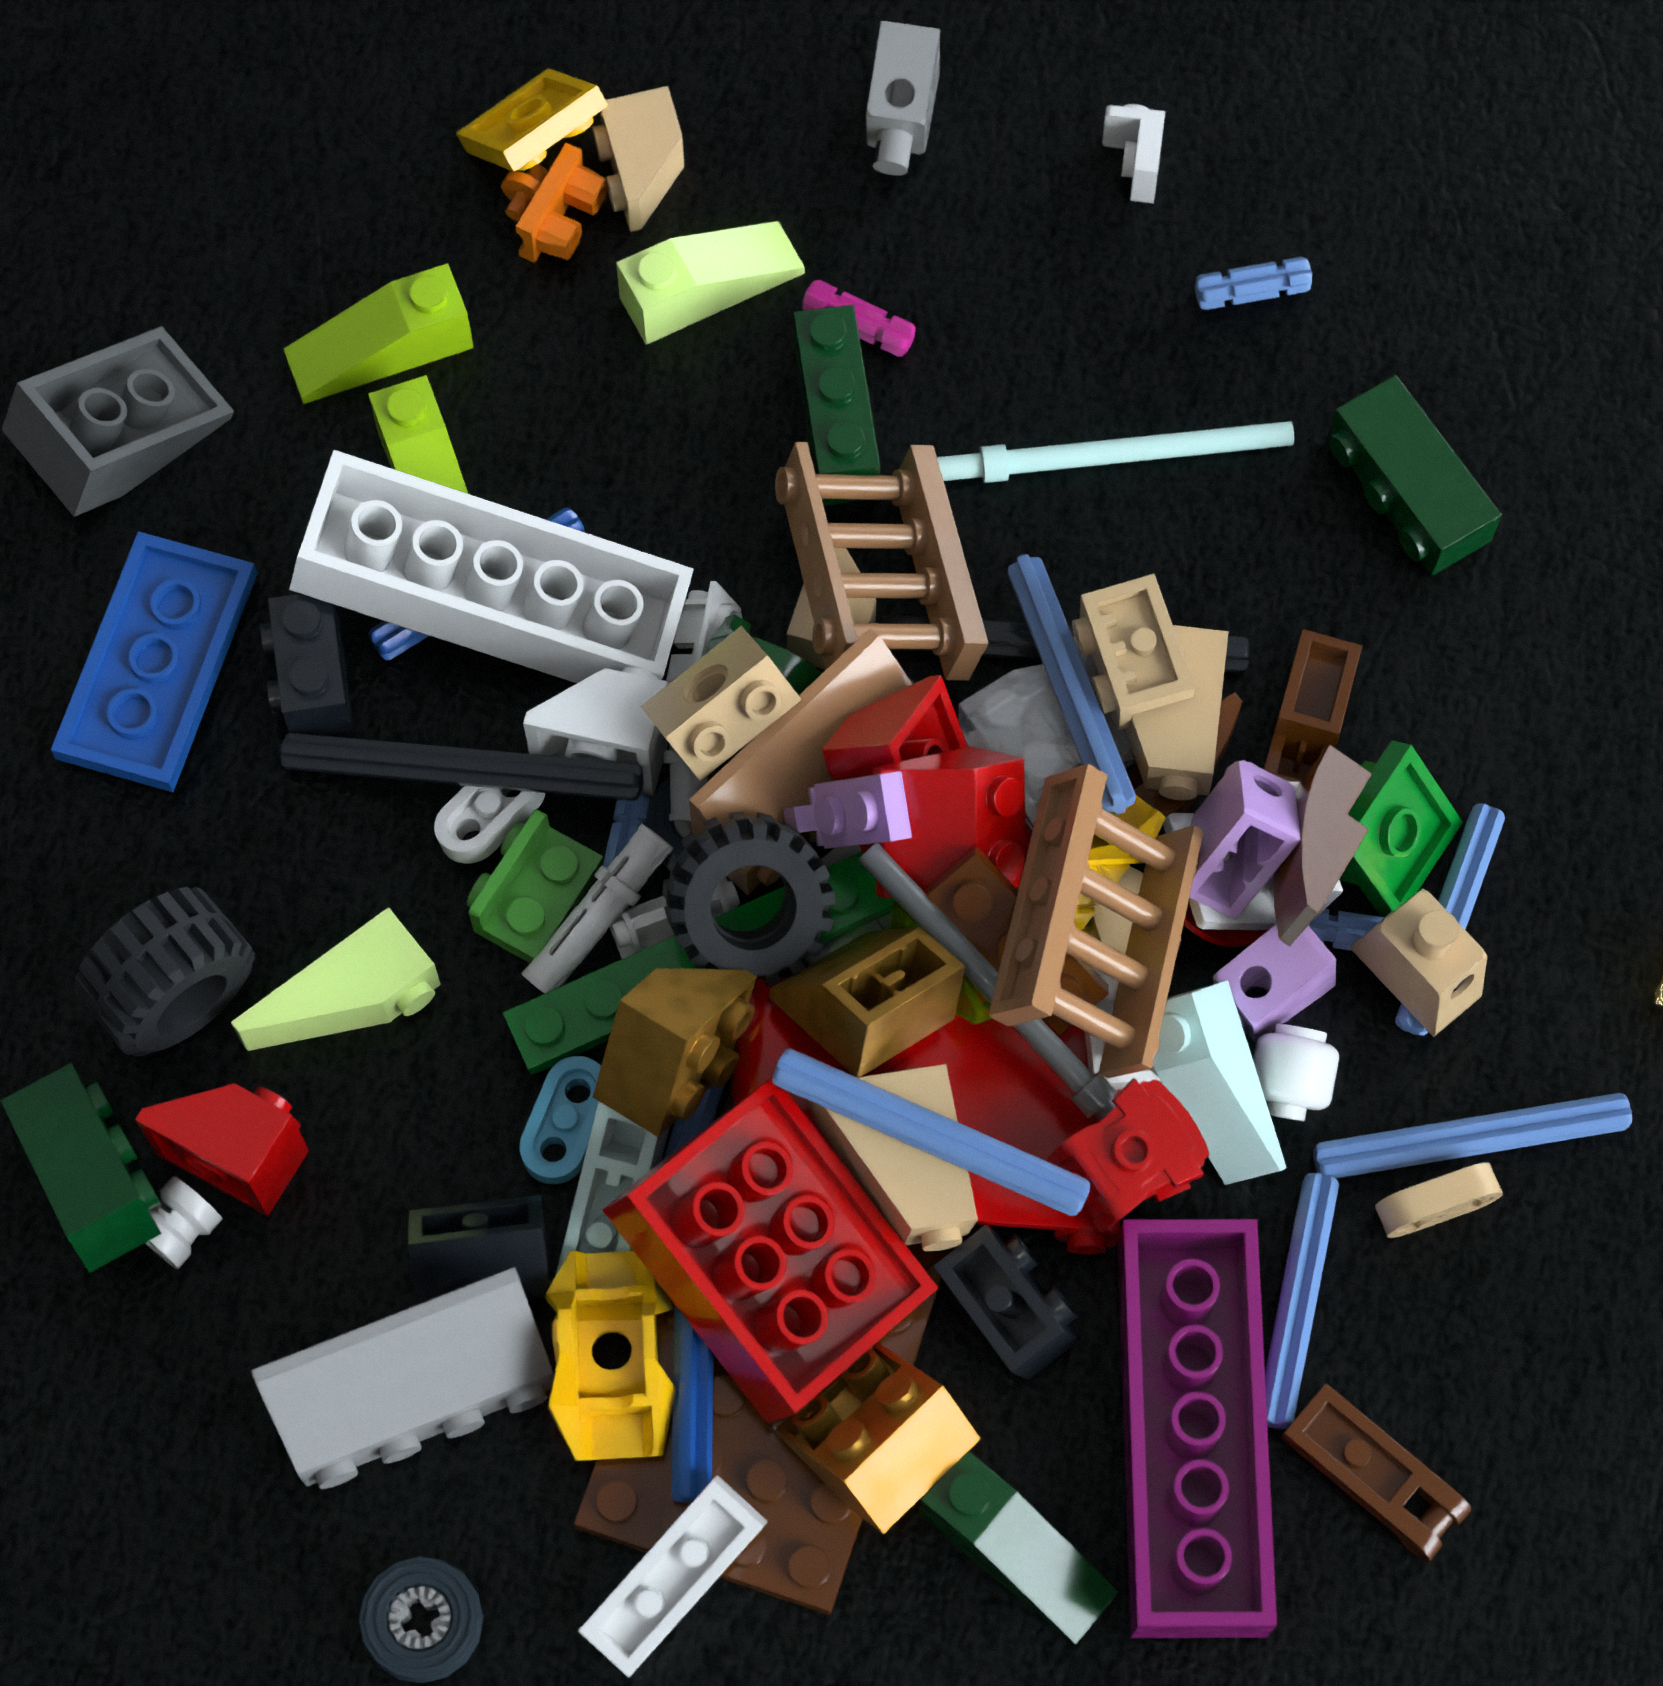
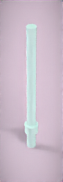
(996, 463)

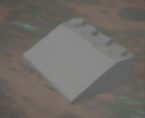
(407, 1380)

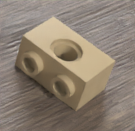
(721, 703)

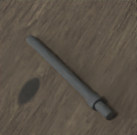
(1090, 1091)

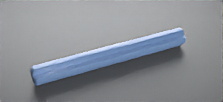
(1070, 680)
(931, 1132)
(1473, 1136)

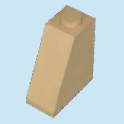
(1179, 740)
(913, 1190)

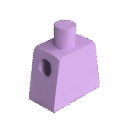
(1256, 822)
(1290, 975)

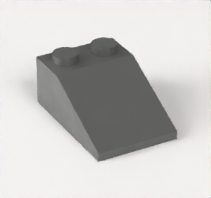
(112, 418)

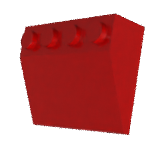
(771, 1251)

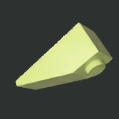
(703, 275)
(348, 988)

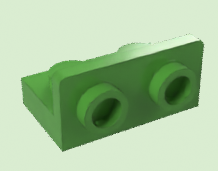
(532, 887)

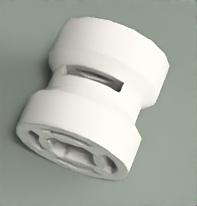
(180, 1219)

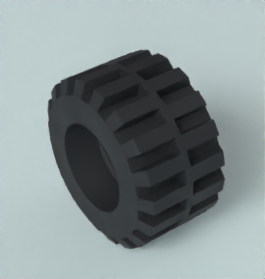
(740, 844)
(164, 971)

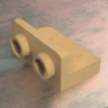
(1132, 649)

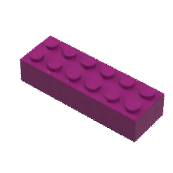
(1195, 1430)

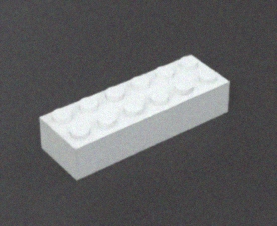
(486, 575)

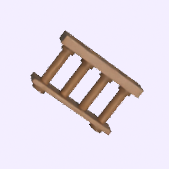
(926, 534)
(1045, 925)

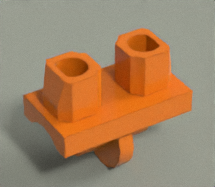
(544, 196)

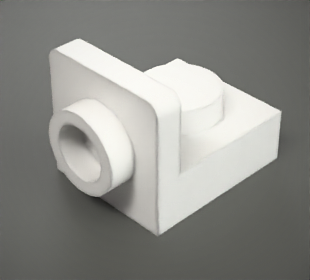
(1140, 134)

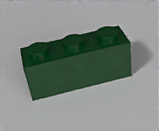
(835, 393)
(1412, 476)
(84, 1166)

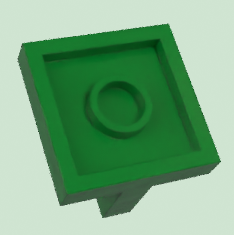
(1407, 828)

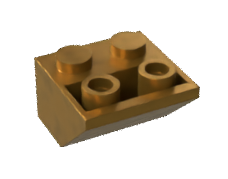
(874, 996)
(673, 1043)
(880, 1435)

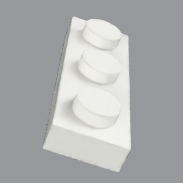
(673, 1576)

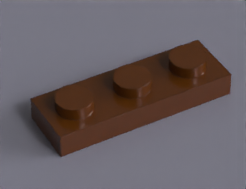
(982, 906)

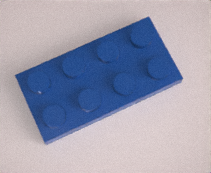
(154, 661)

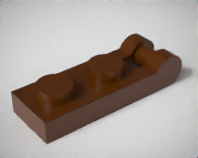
(1375, 1471)

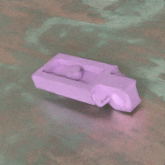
(854, 811)

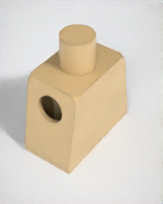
(1424, 957)

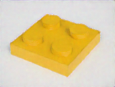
(532, 120)

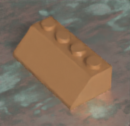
(788, 754)

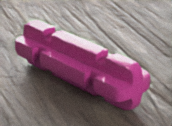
(871, 321)

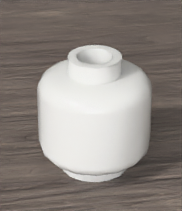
(1295, 1070)

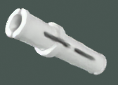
(606, 900)

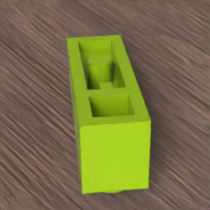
(383, 335)
(416, 433)

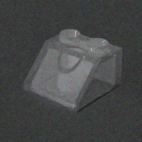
(1024, 720)

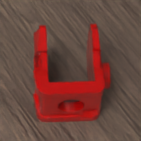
(1135, 1152)

